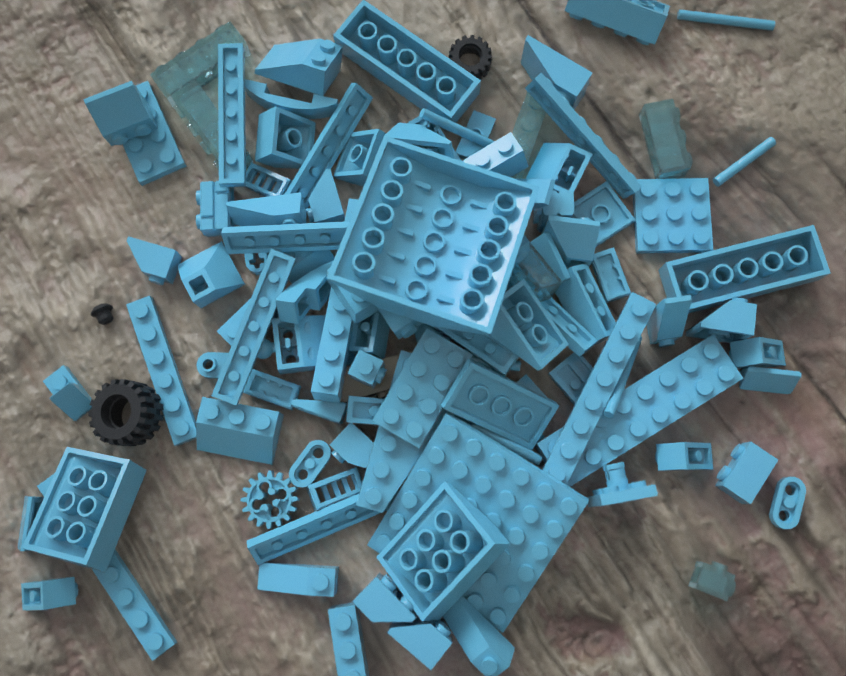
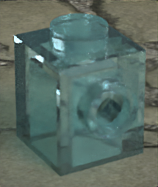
(713, 580)

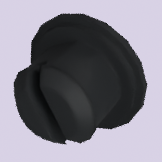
(103, 313)

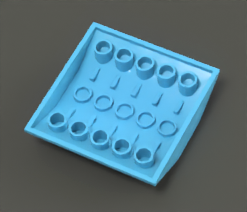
(433, 238)

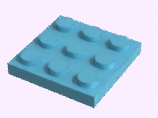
(672, 216)

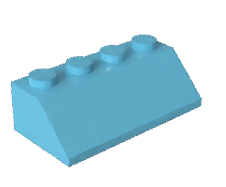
(627, 17)

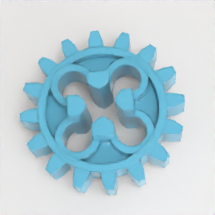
(256, 493)

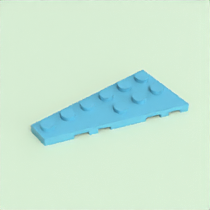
(390, 459)

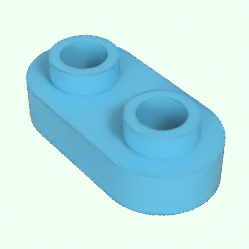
(218, 362)
(308, 462)
(790, 504)

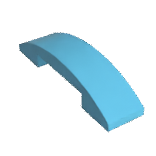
(319, 108)

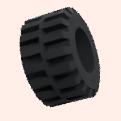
(108, 408)

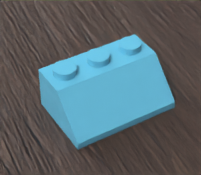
(238, 430)

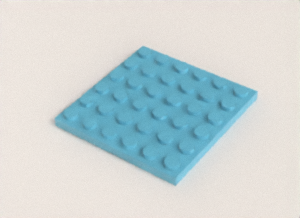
(515, 495)

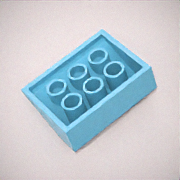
(85, 508)
(441, 552)

